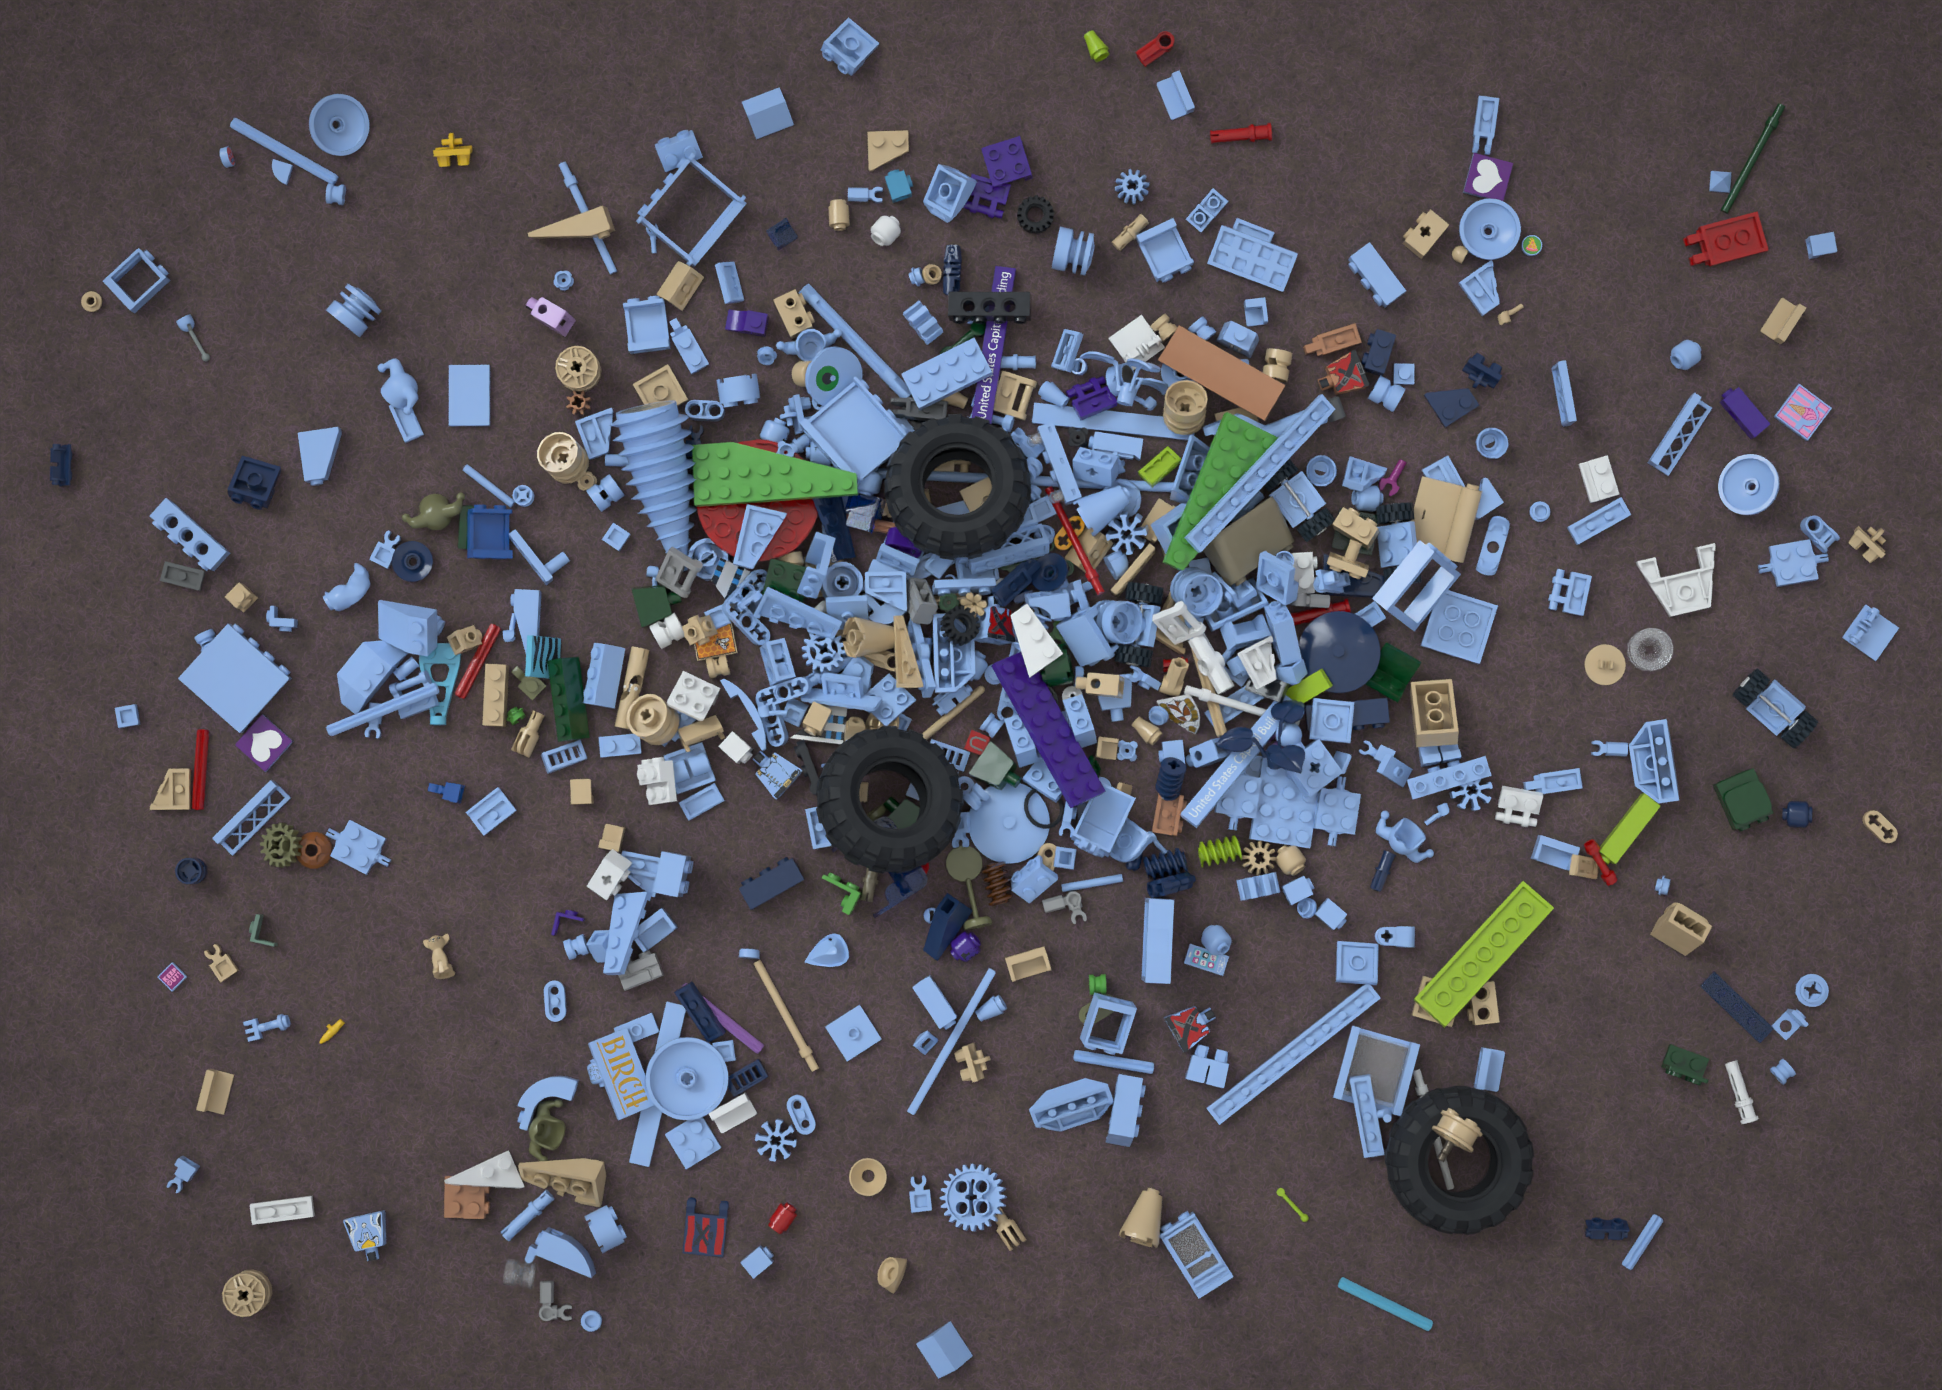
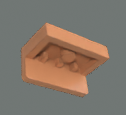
(1167, 816)

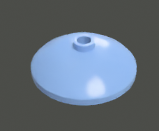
(351, 129)
(1499, 219)
(1740, 475)

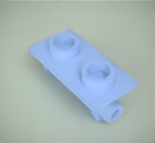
(945, 701)

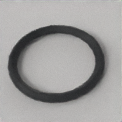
(1044, 826)

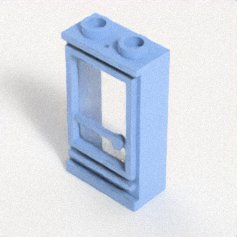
(1195, 1254)

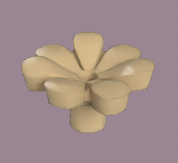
(974, 603)

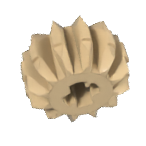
(1251, 859)

